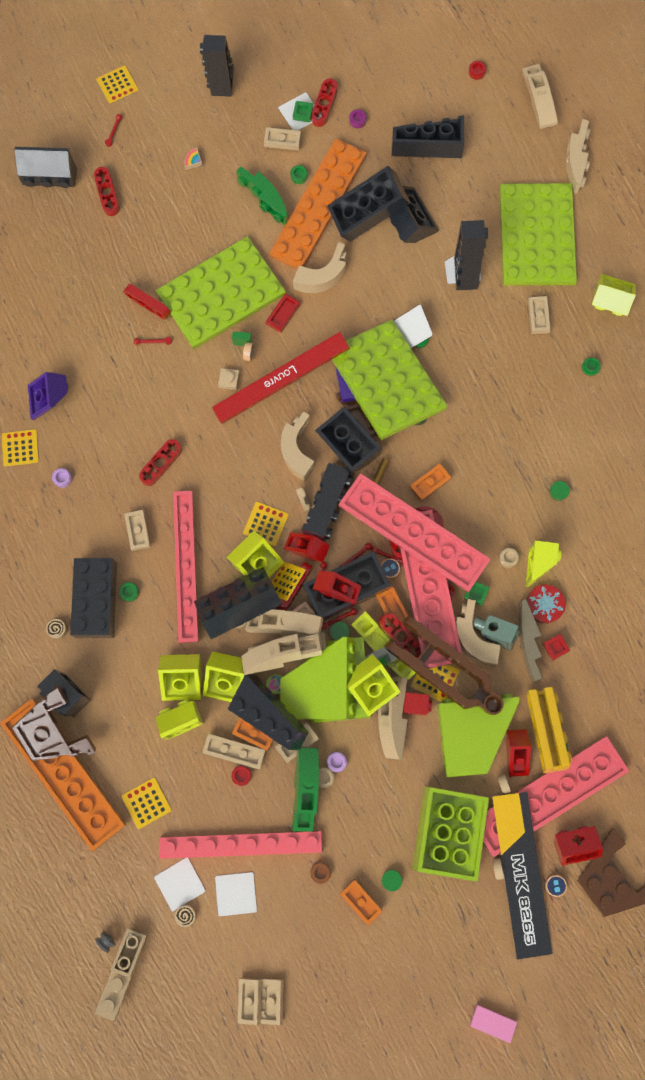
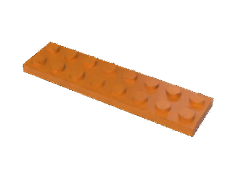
(311, 212)
(71, 789)

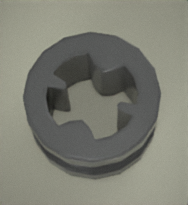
(105, 942)

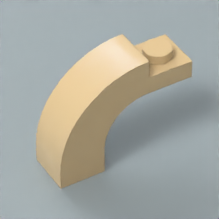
(322, 279)
(296, 462)
(471, 644)

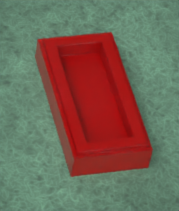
(283, 313)

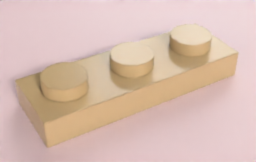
(234, 751)

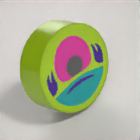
(273, 683)

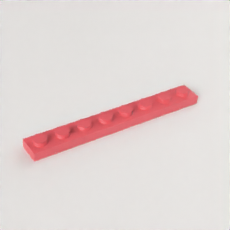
(185, 567)
(240, 844)

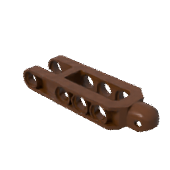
(483, 698)

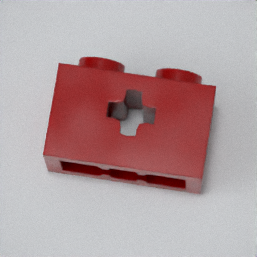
(578, 845)

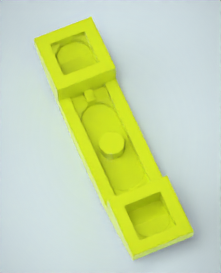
(377, 639)

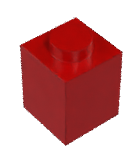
(417, 704)

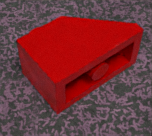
(307, 546)
(337, 587)
(518, 752)

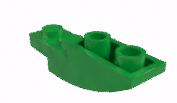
(263, 189)
(306, 789)

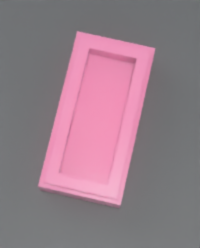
(493, 1023)

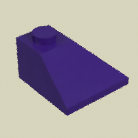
(46, 393)

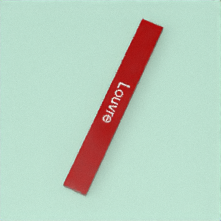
(280, 377)

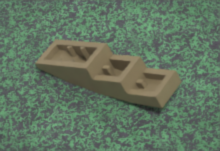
(528, 633)

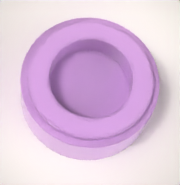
(62, 477)
(336, 762)

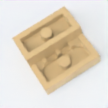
(260, 1001)

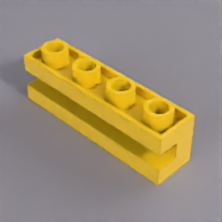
(548, 730)

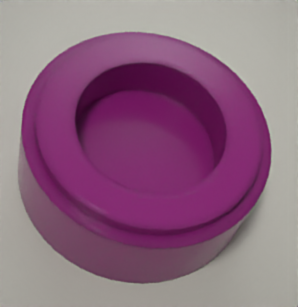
(357, 118)

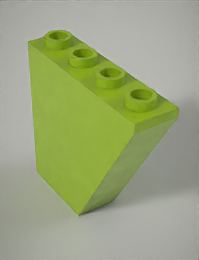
(320, 684)
(472, 736)

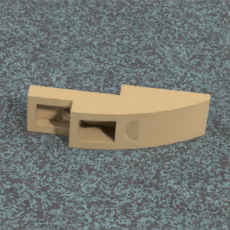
(540, 96)
(577, 157)
(286, 623)
(281, 650)
(391, 724)
(121, 975)

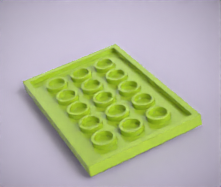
(537, 234)
(220, 292)
(388, 380)

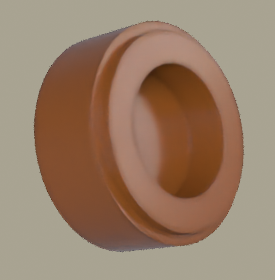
(320, 872)

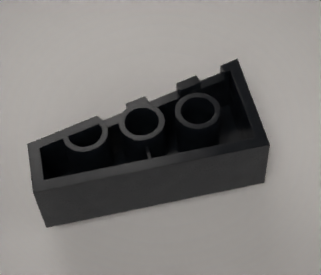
(217, 65)
(431, 139)
(469, 254)
(327, 502)
(263, 711)

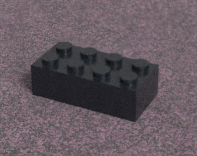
(368, 204)
(364, 571)
(93, 598)
(237, 603)

